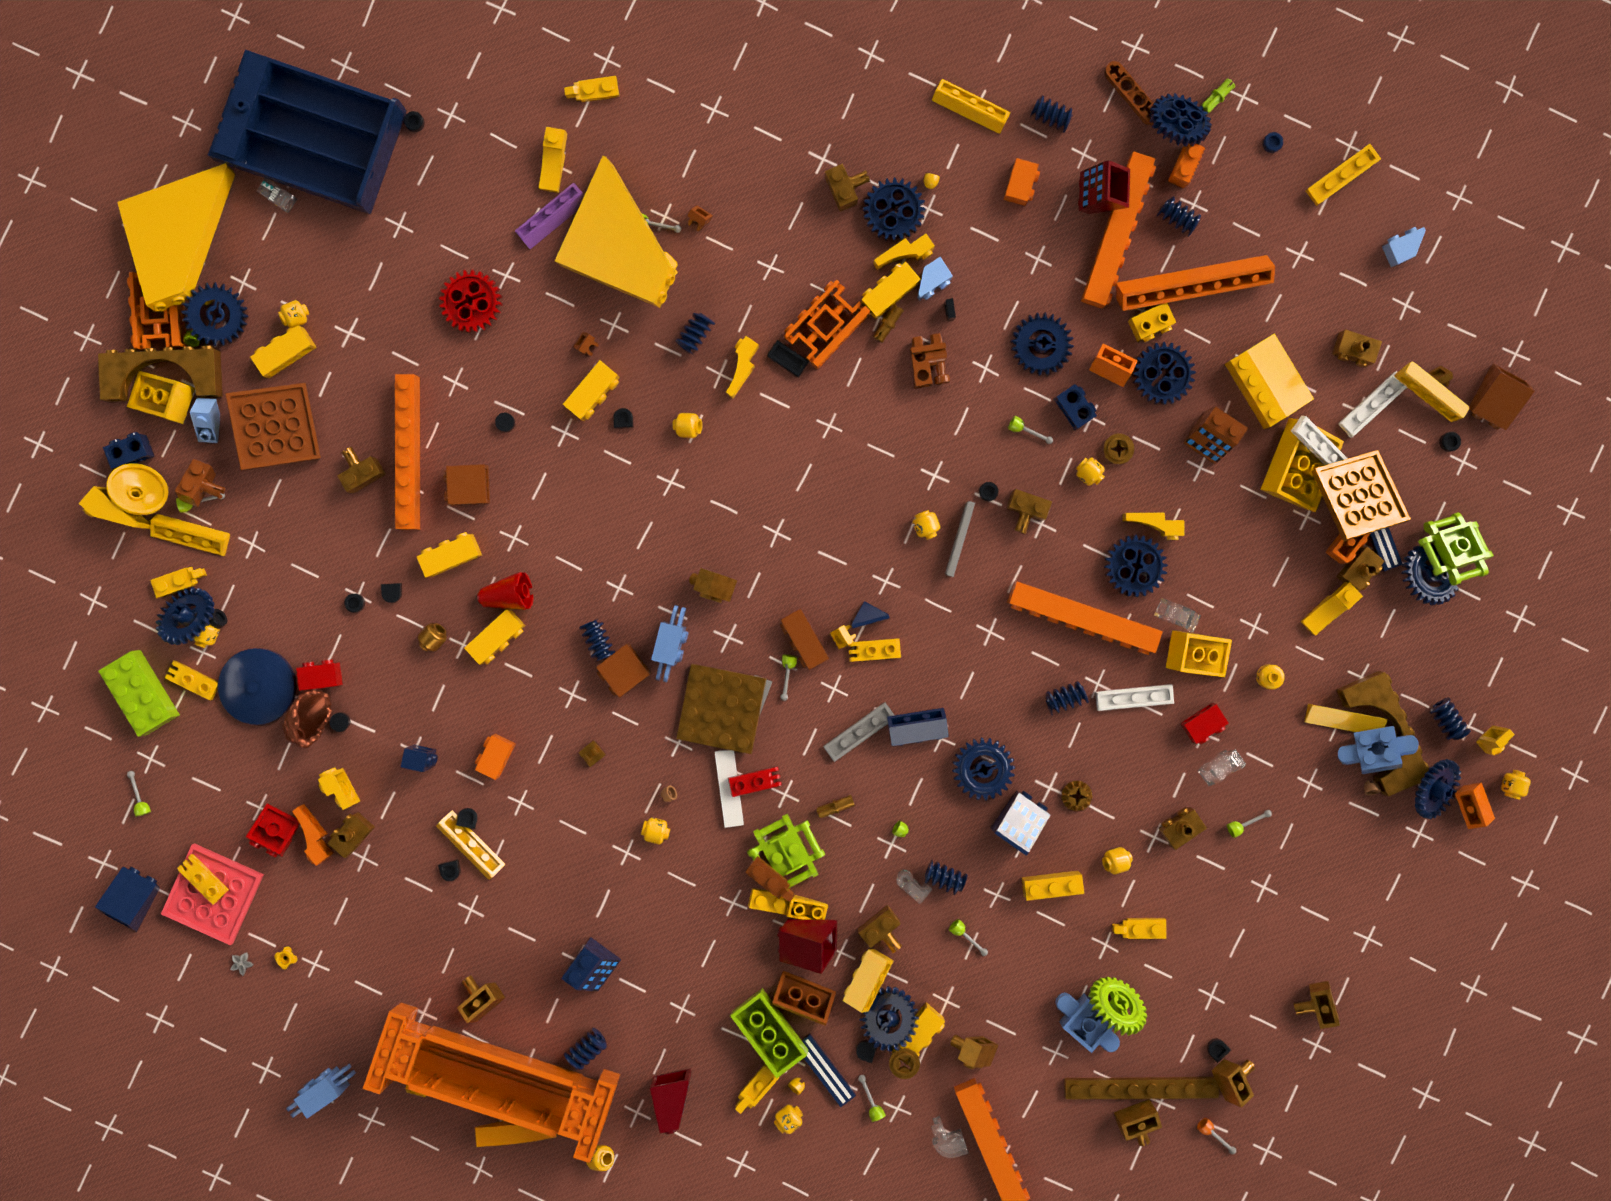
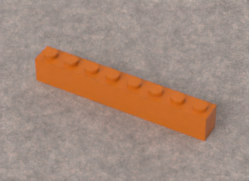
(1117, 234)
(1195, 282)
(407, 452)
(1084, 617)
(990, 1142)

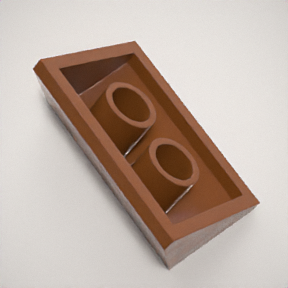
(803, 998)

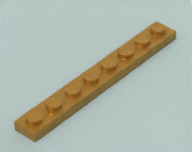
(1141, 1088)

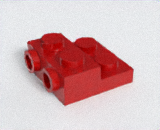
(273, 831)

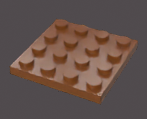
(272, 426)

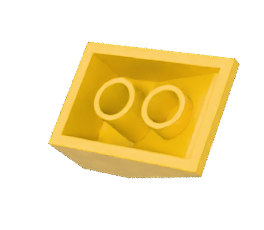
(161, 397)
(99, 505)
(1198, 653)

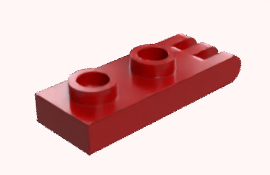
(753, 781)

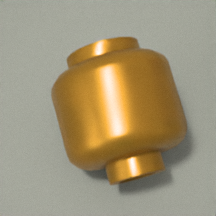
(432, 637)

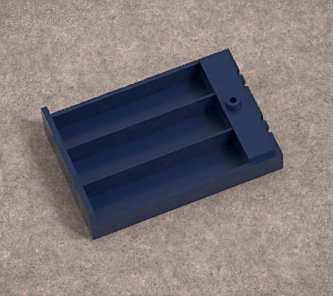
(308, 132)

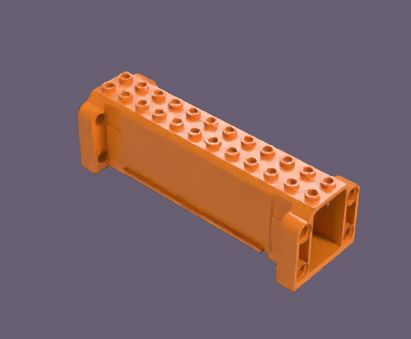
(491, 1080)

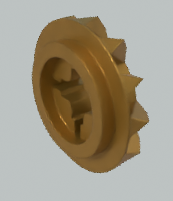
(1125, 442)
(1072, 788)
(904, 1072)

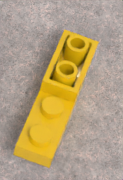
(797, 908)

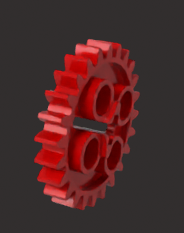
(477, 317)

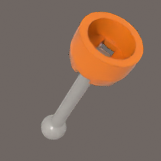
(1206, 1127)

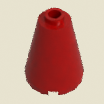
(508, 593)

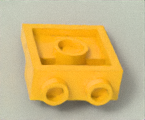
(338, 783)

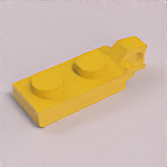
(593, 89)
(176, 581)
(1141, 928)
(756, 1089)

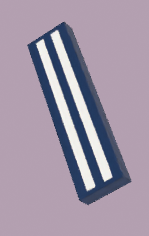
(1385, 548)
(827, 1072)

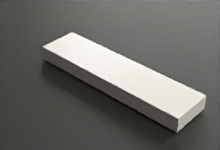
(1372, 405)
(1317, 442)
(1134, 697)
(730, 805)

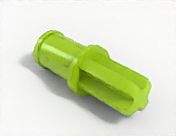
(1218, 95)

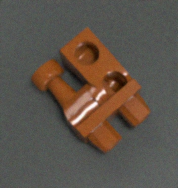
(925, 356)

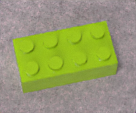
(139, 693)
(769, 1033)

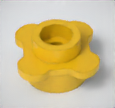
(281, 961)

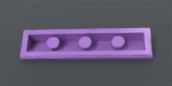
(550, 216)

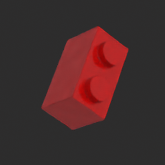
(319, 676)
(1204, 723)

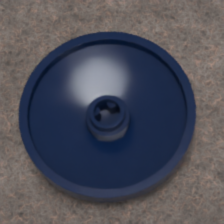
(257, 686)

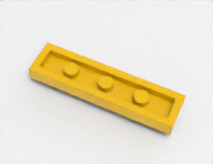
(1343, 174)

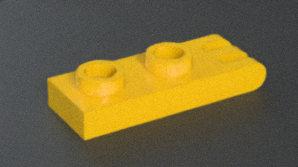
(875, 649)
(192, 680)
(203, 879)

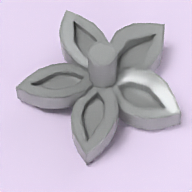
(241, 963)

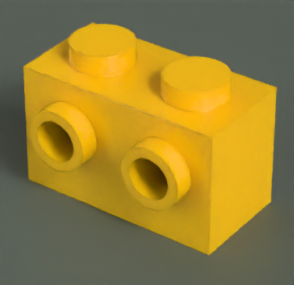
(1151, 322)

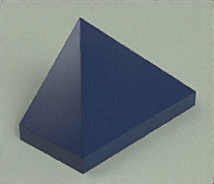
(868, 614)

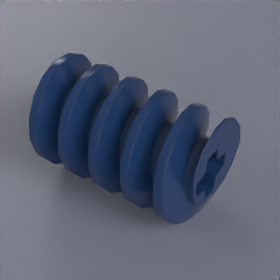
(1052, 113)
(1180, 215)
(694, 332)
(597, 640)
(1065, 697)
(1450, 719)
(945, 877)
(586, 1051)

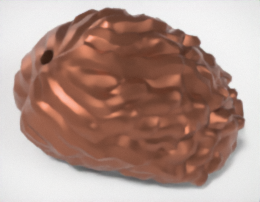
(307, 718)

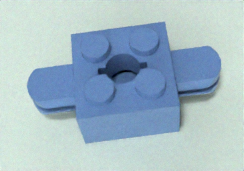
(669, 643)
(1378, 750)
(1083, 1025)
(321, 1091)

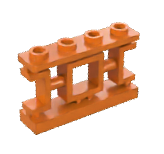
(140, 317)
(837, 334)

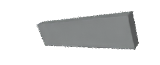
(959, 540)
(858, 732)

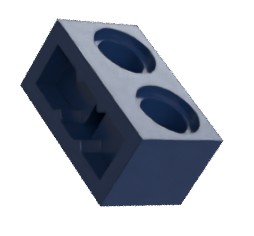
(1070, 410)
(129, 454)
(419, 758)

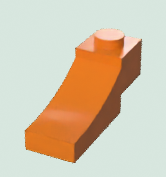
(317, 849)

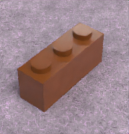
(803, 639)

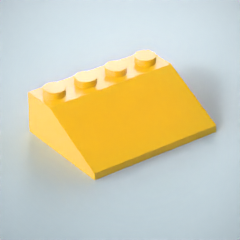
(1269, 381)
(1291, 469)

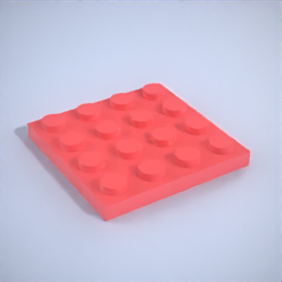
(227, 915)

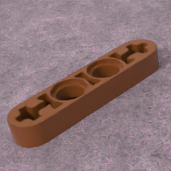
(1128, 95)

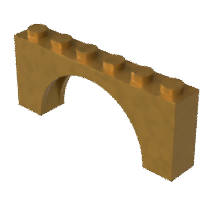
(120, 369)
(1377, 692)

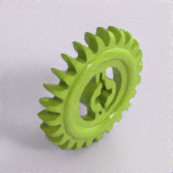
(1116, 1010)

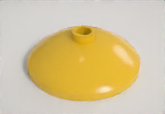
(139, 481)

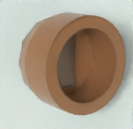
(1371, 788)
(668, 793)

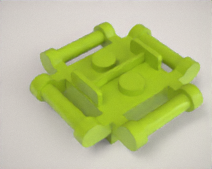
(1456, 547)
(786, 849)

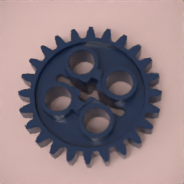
(1180, 120)
(885, 195)
(1175, 385)
(1152, 570)

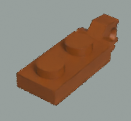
(770, 879)

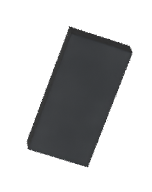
(787, 358)

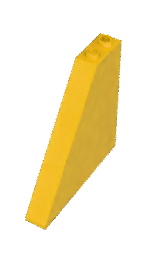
(173, 232)
(614, 242)

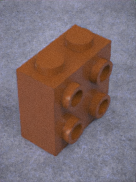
(467, 484)
(623, 670)

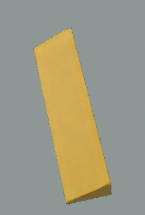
(970, 106)
(1432, 392)
(189, 534)
(1342, 719)
(471, 846)

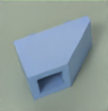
(1403, 248)
(934, 276)
(206, 420)

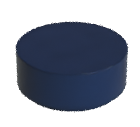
(1272, 142)

